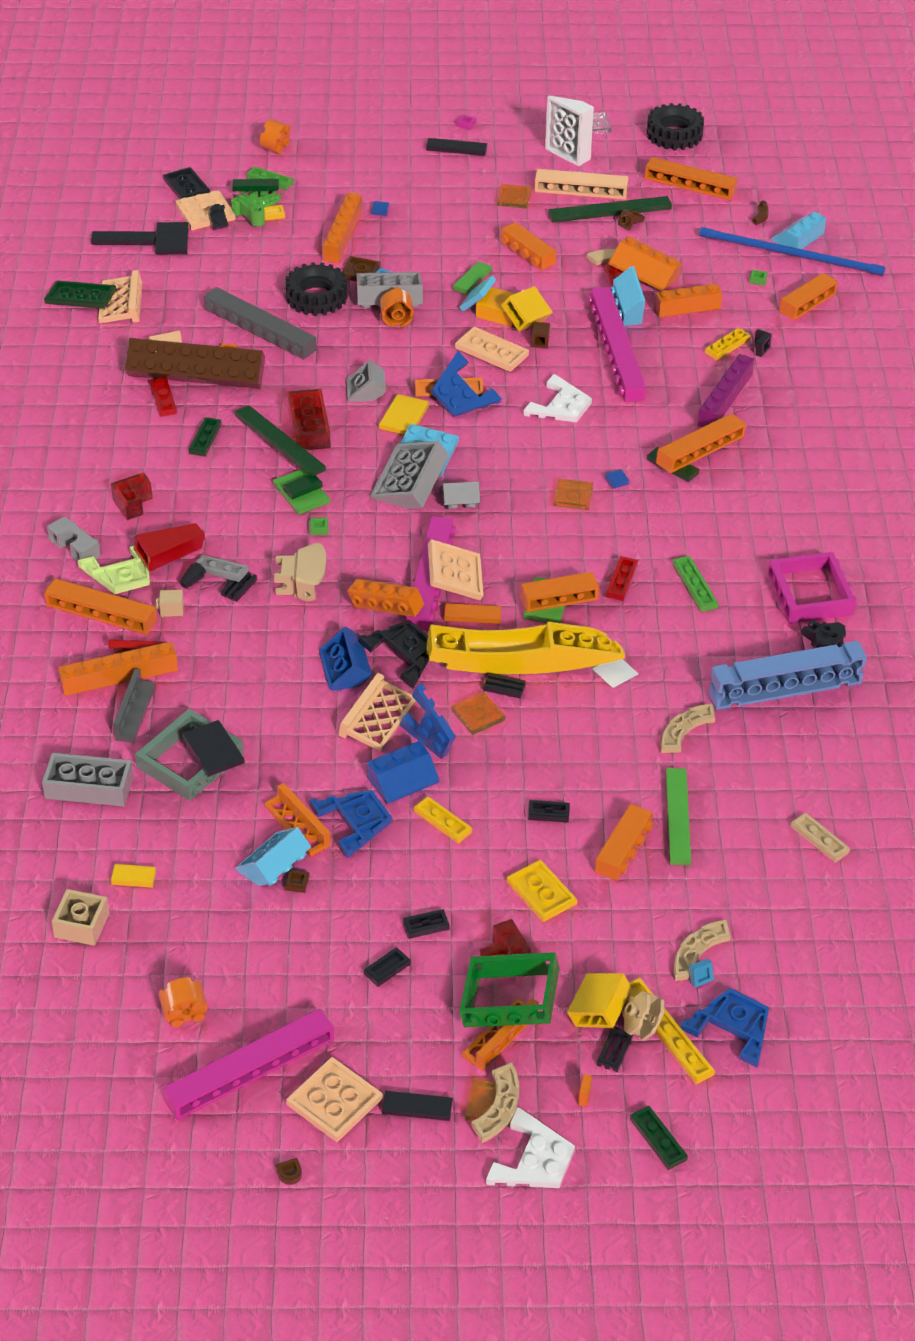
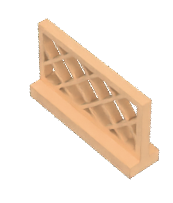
(133, 299)
(365, 706)

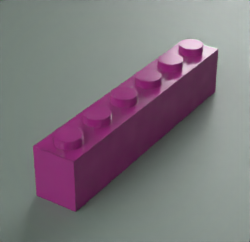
(726, 390)

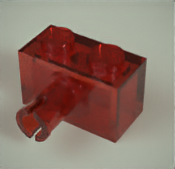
(506, 941)

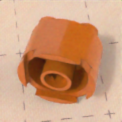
(275, 136)
(397, 307)
(183, 1001)

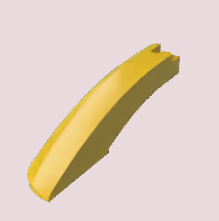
(522, 650)

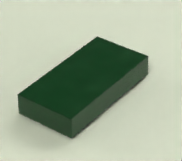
(302, 486)

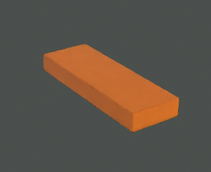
(473, 613)

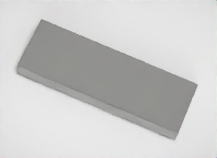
(223, 568)

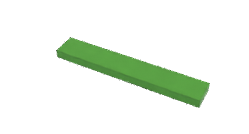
(678, 816)

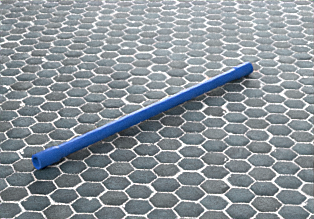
(713, 234)

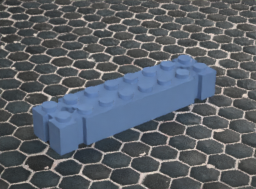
(787, 675)

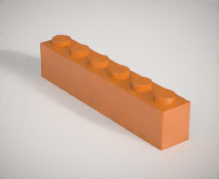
(691, 178)
(342, 227)
(700, 443)
(101, 606)
(117, 668)

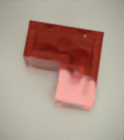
(130, 494)

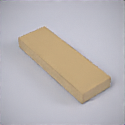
(820, 837)

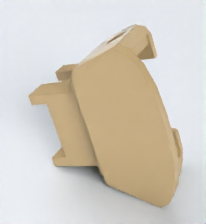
(301, 572)

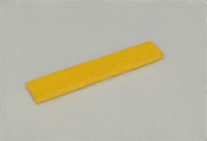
(677, 1042)

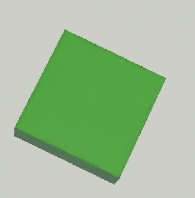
(758, 277)
(319, 526)

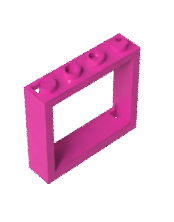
(812, 611)

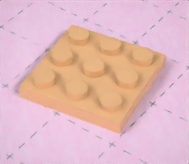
(196, 208)
(455, 569)
(334, 1099)

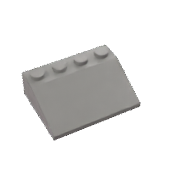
(374, 285)
(410, 474)

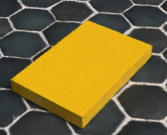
(402, 413)
(541, 890)

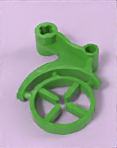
(253, 206)

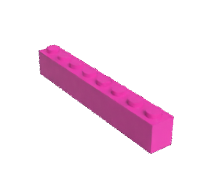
(441, 530)
(248, 1064)

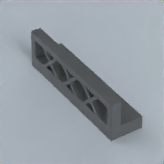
(133, 708)

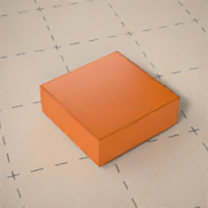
(585, 1090)

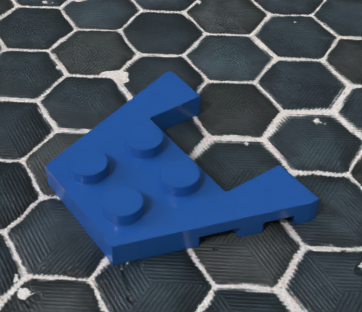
(456, 394)
(433, 729)
(361, 812)
(736, 1015)

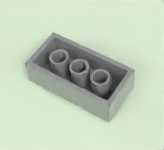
(88, 779)

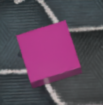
(466, 122)

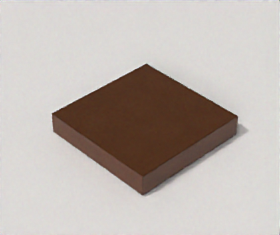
(360, 265)

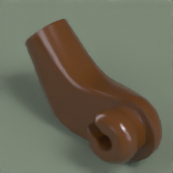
(763, 213)

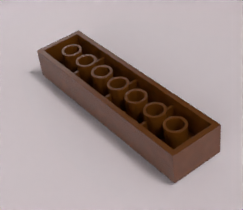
(195, 363)

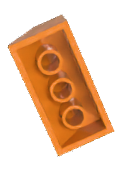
(650, 264)

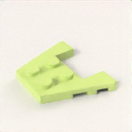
(118, 576)

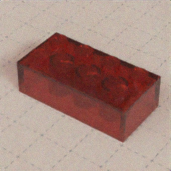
(309, 419)

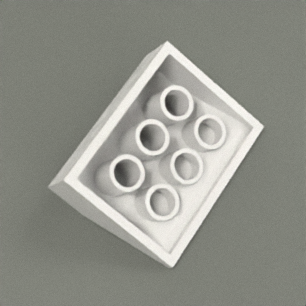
(569, 129)

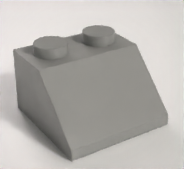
(366, 383)
(460, 494)

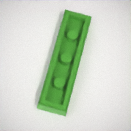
(695, 584)

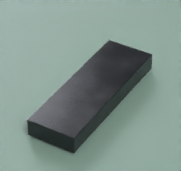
(417, 1105)

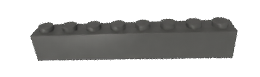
(260, 323)

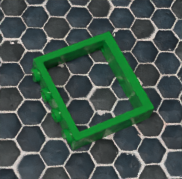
(509, 966)

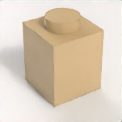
(170, 603)

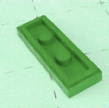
(258, 173)
(472, 278)

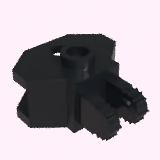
(824, 634)

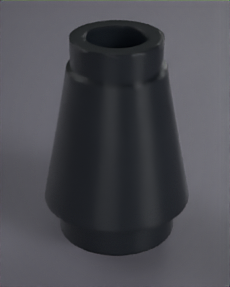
(192, 575)

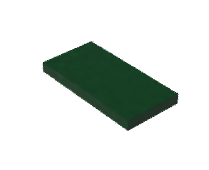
(80, 294)

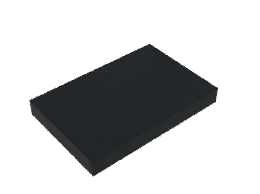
(185, 183)
(172, 238)
(213, 748)

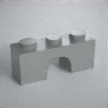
(65, 532)

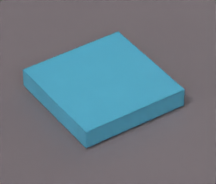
(477, 293)

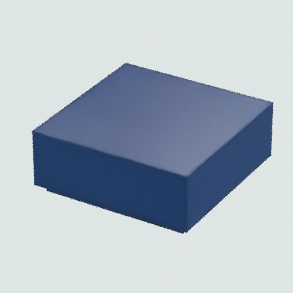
(380, 208)
(616, 478)

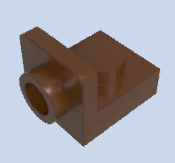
(630, 217)

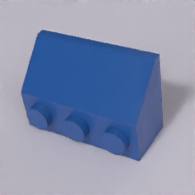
(345, 661)
(402, 772)

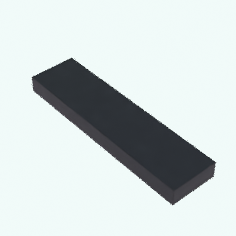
(456, 146)
(123, 238)

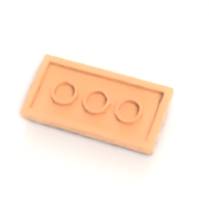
(492, 349)

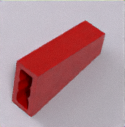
(168, 545)

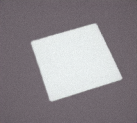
(615, 672)

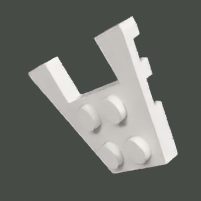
(567, 404)
(543, 1159)

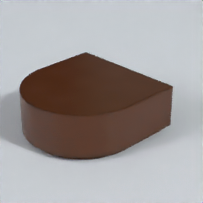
(289, 1171)

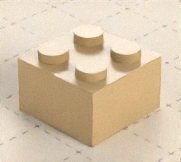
(80, 917)

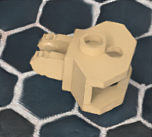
(643, 1014)

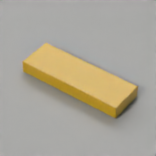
(443, 819)

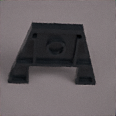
(406, 641)

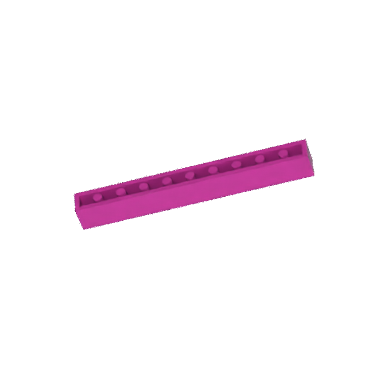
(617, 344)

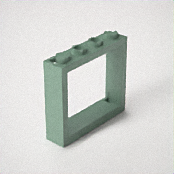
(166, 739)

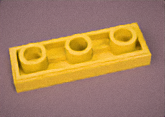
(727, 344)

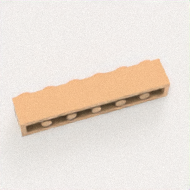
(581, 184)

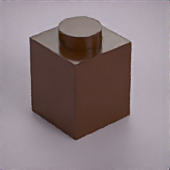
(540, 335)

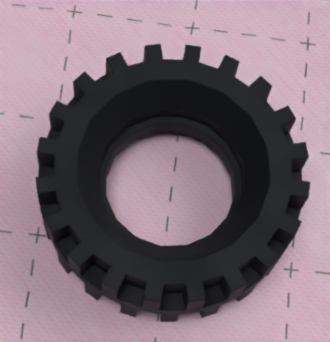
(675, 116)
(316, 277)

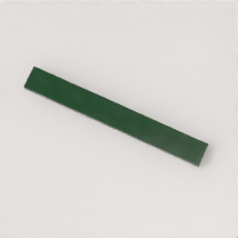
(609, 209)
(280, 441)

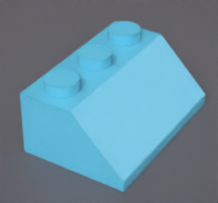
(802, 231)
(629, 297)
(274, 857)

